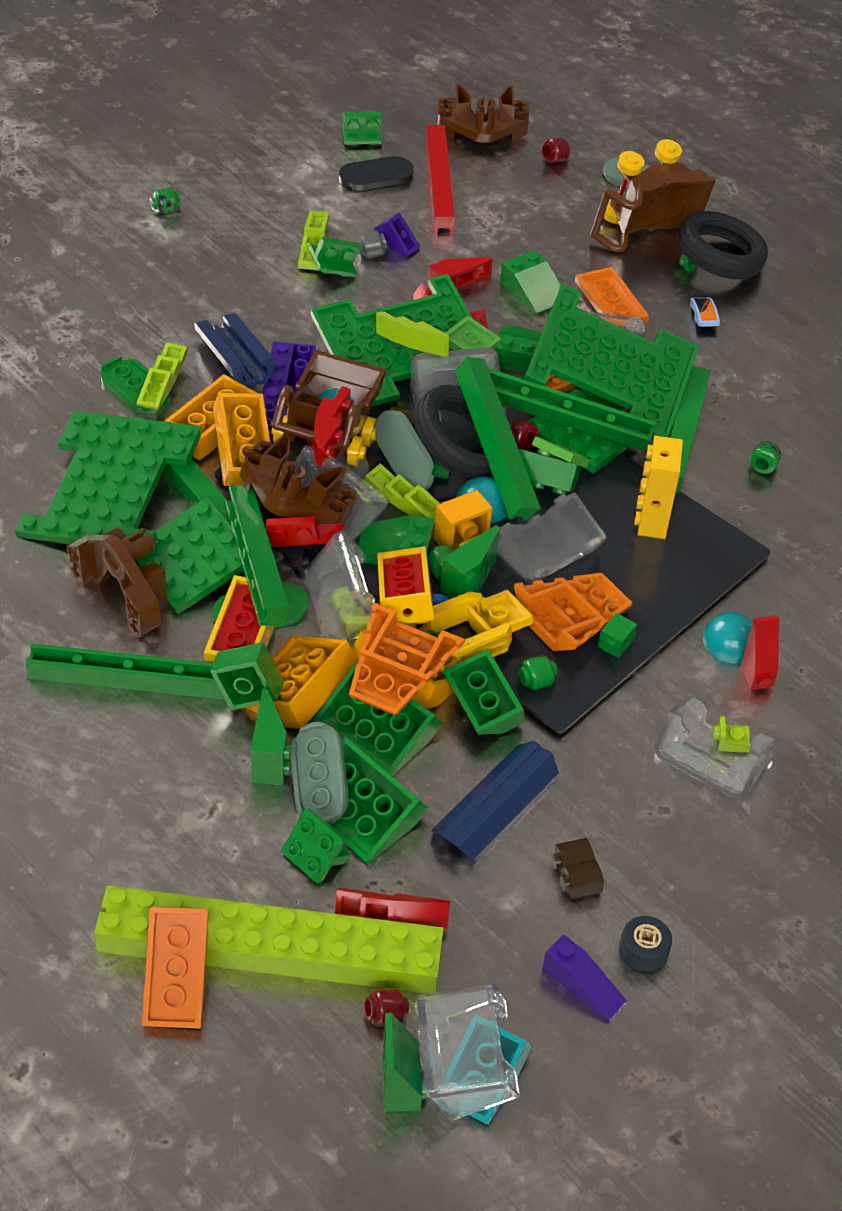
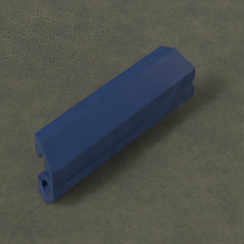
(238, 350)
(498, 800)

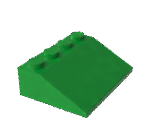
(380, 735)
(377, 806)

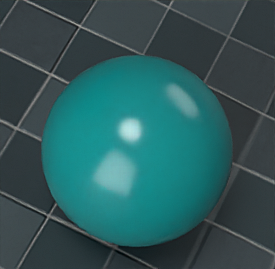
(489, 490)
(727, 636)

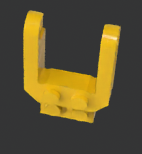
(489, 617)

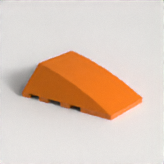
(571, 610)
(397, 661)

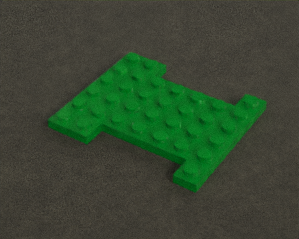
(356, 338)
(613, 361)
(109, 475)

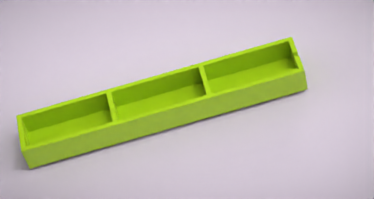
(283, 940)

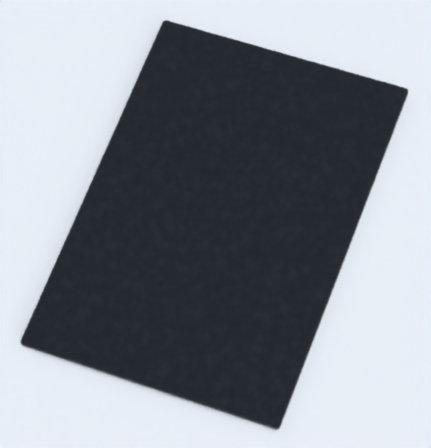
(664, 578)

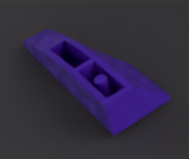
(290, 364)

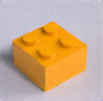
(462, 519)

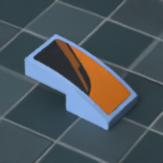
(705, 312)

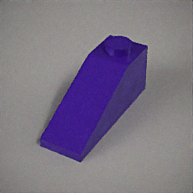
(582, 977)

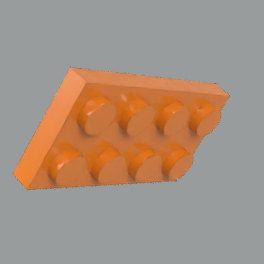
(610, 294)
(175, 967)

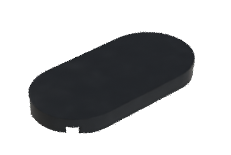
(376, 173)

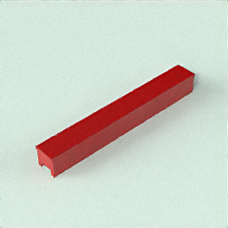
(439, 178)

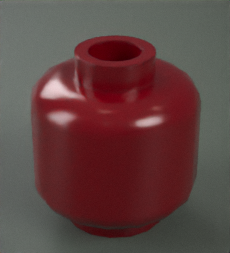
(556, 150)
(524, 434)
(385, 1001)

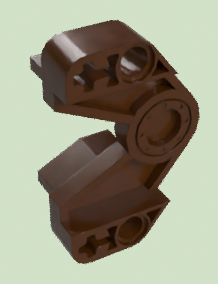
(509, 117)
(279, 489)
(114, 553)

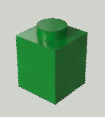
(617, 635)

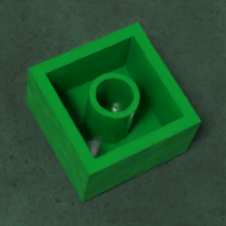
(244, 673)

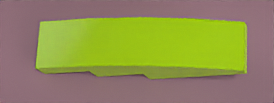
(314, 229)
(412, 335)
(162, 376)
(402, 494)

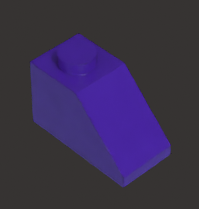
(398, 235)

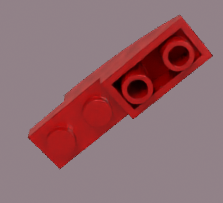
(328, 424)
(395, 907)

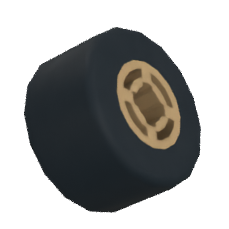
(645, 943)

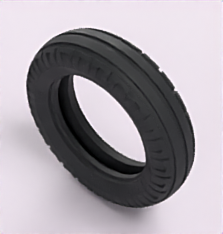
(714, 260)
(438, 442)

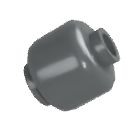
(372, 244)

